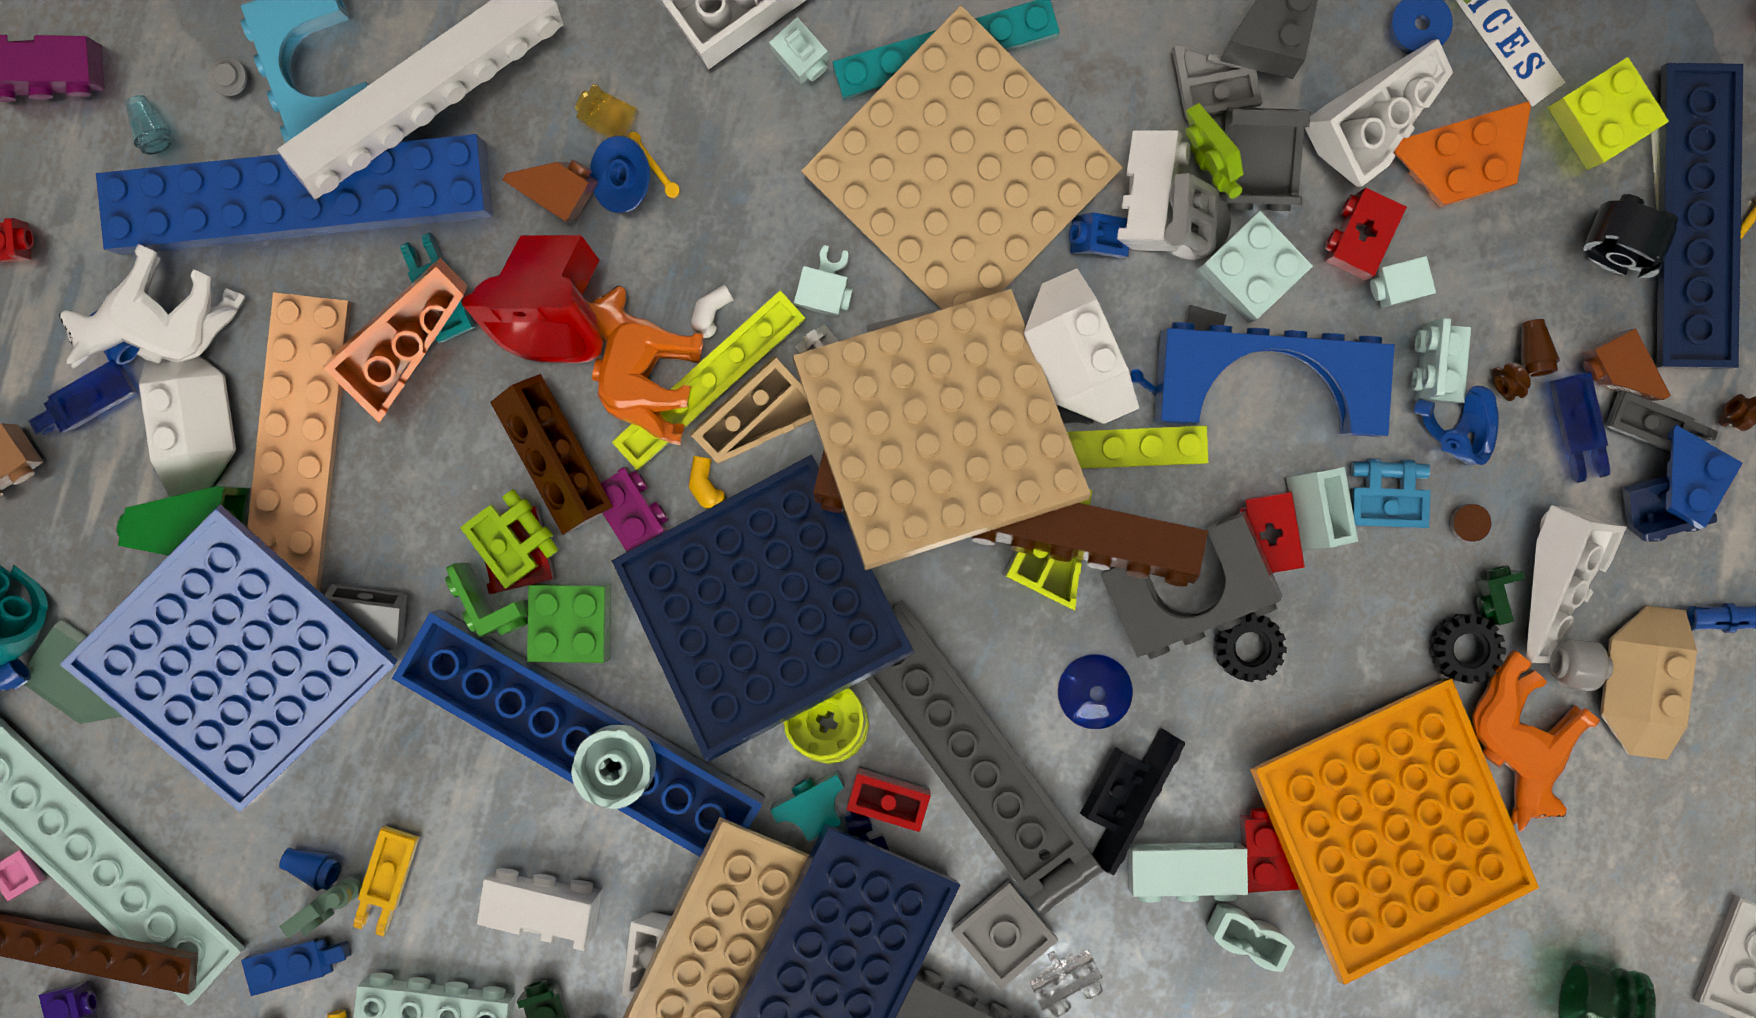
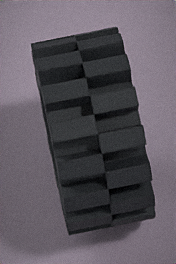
(1489, 653)
(1271, 654)

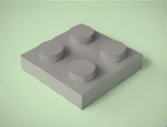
(1004, 934)

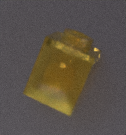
(604, 112)

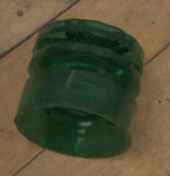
(1597, 992)

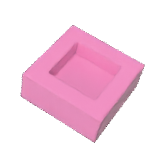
(18, 875)

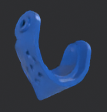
(1478, 417)

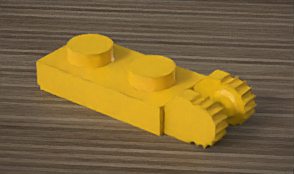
(386, 877)

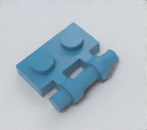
(1390, 506)

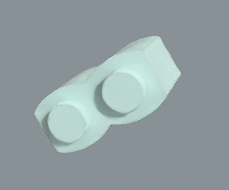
(1250, 937)

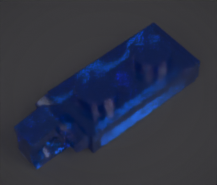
(84, 399)

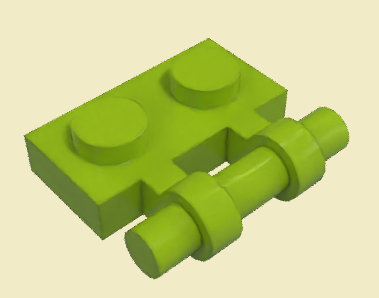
(1214, 151)
(501, 547)

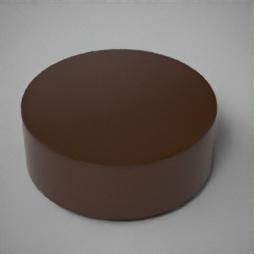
(1470, 522)

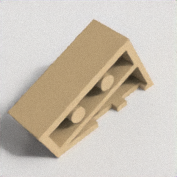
(756, 412)

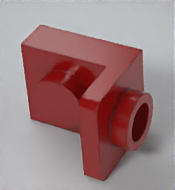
(15, 240)

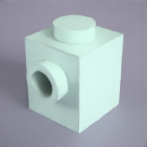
(1403, 282)

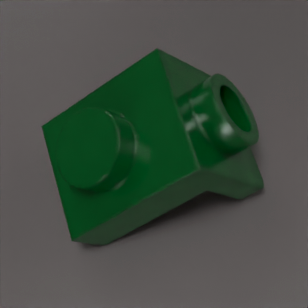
(1493, 599)

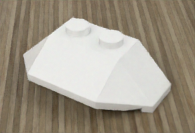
(1079, 350)
(186, 423)

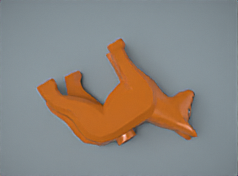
(629, 359)
(1528, 751)

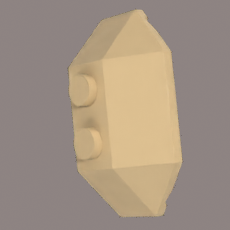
(1650, 681)

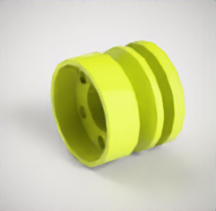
(835, 745)

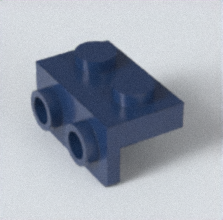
(1648, 514)

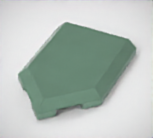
(60, 686)

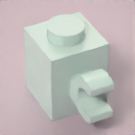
(800, 52)
(822, 288)

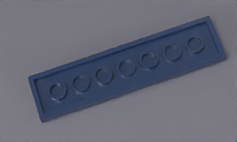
(1703, 189)

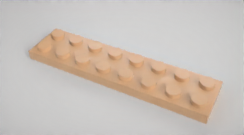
(298, 430)

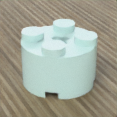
(608, 787)

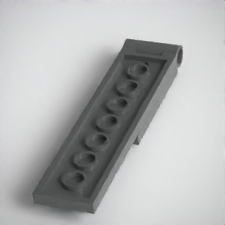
(983, 771)

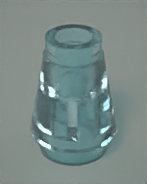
(147, 126)

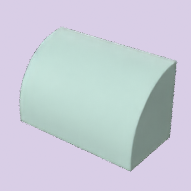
(1323, 508)

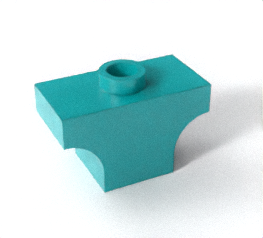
(811, 805)

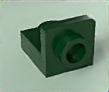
(543, 1001)

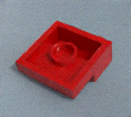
(1265, 856)

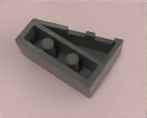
(1273, 37)

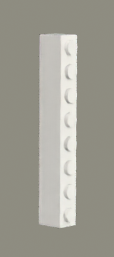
(417, 91)

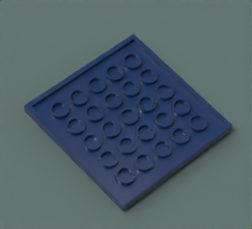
(760, 609)

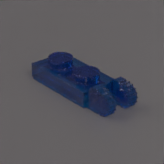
(1581, 424)

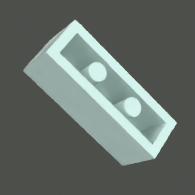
(1187, 871)

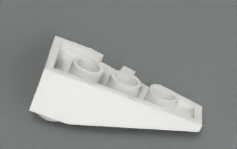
(1566, 561)

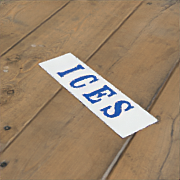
(1514, 47)

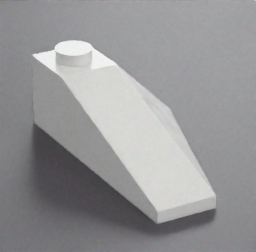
(1370, 120)

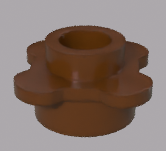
(1511, 381)
(1739, 413)

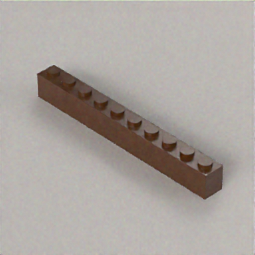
(1087, 534)

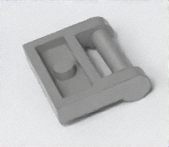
(1193, 203)

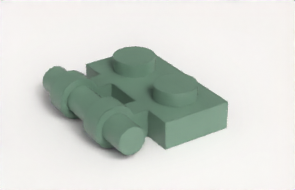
(321, 908)

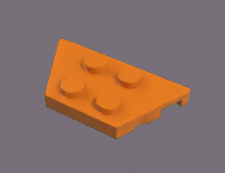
(1468, 155)

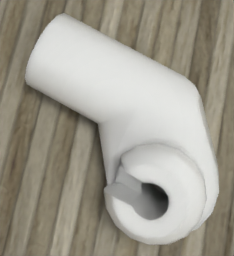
(706, 308)

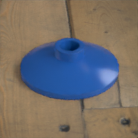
(621, 173)

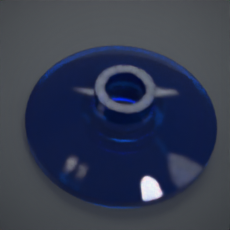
(1077, 683)

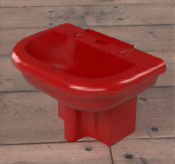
(538, 301)

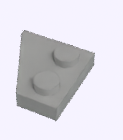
(1214, 82)

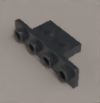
(1126, 796)

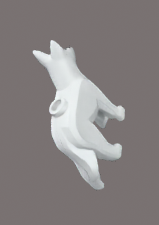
(140, 321)

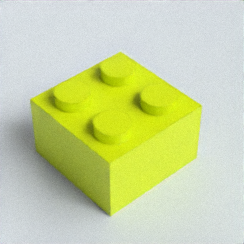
(1608, 114)

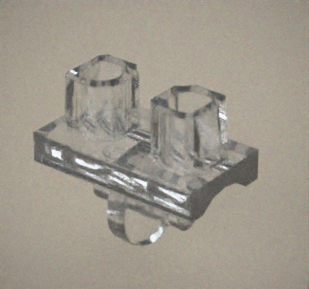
(1064, 979)

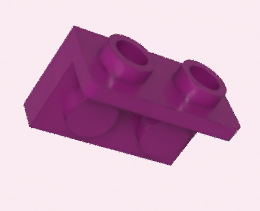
(632, 513)

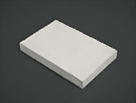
(1731, 970)

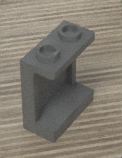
(1270, 155)

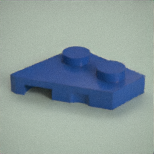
(1697, 477)

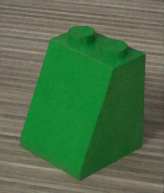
(166, 522)

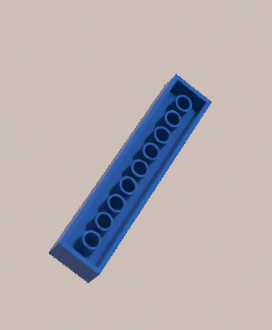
(265, 201)
(551, 720)

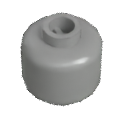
(1581, 665)

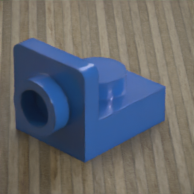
(1097, 235)

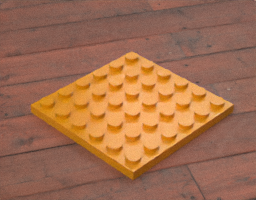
(1394, 830)

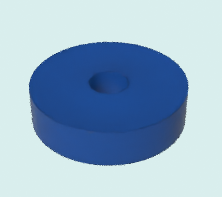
(1403, 28)

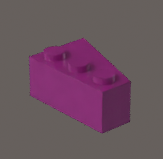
(50, 66)

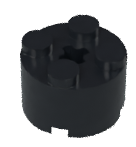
(1630, 237)

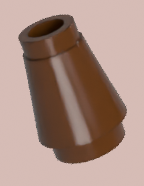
(1537, 349)

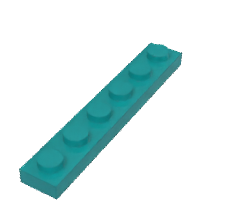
(1009, 27)

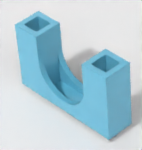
(276, 32)

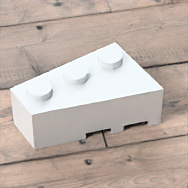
(1152, 168)
(540, 906)

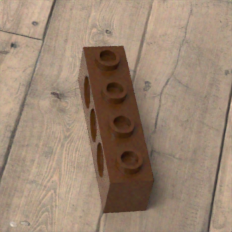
(551, 453)

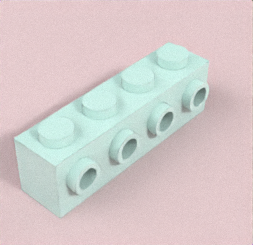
(417, 998)

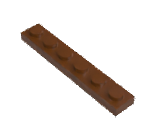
(98, 954)

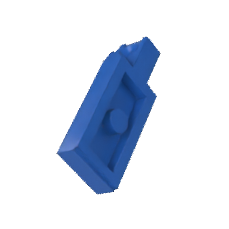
(292, 964)

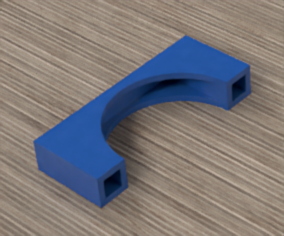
(1354, 371)

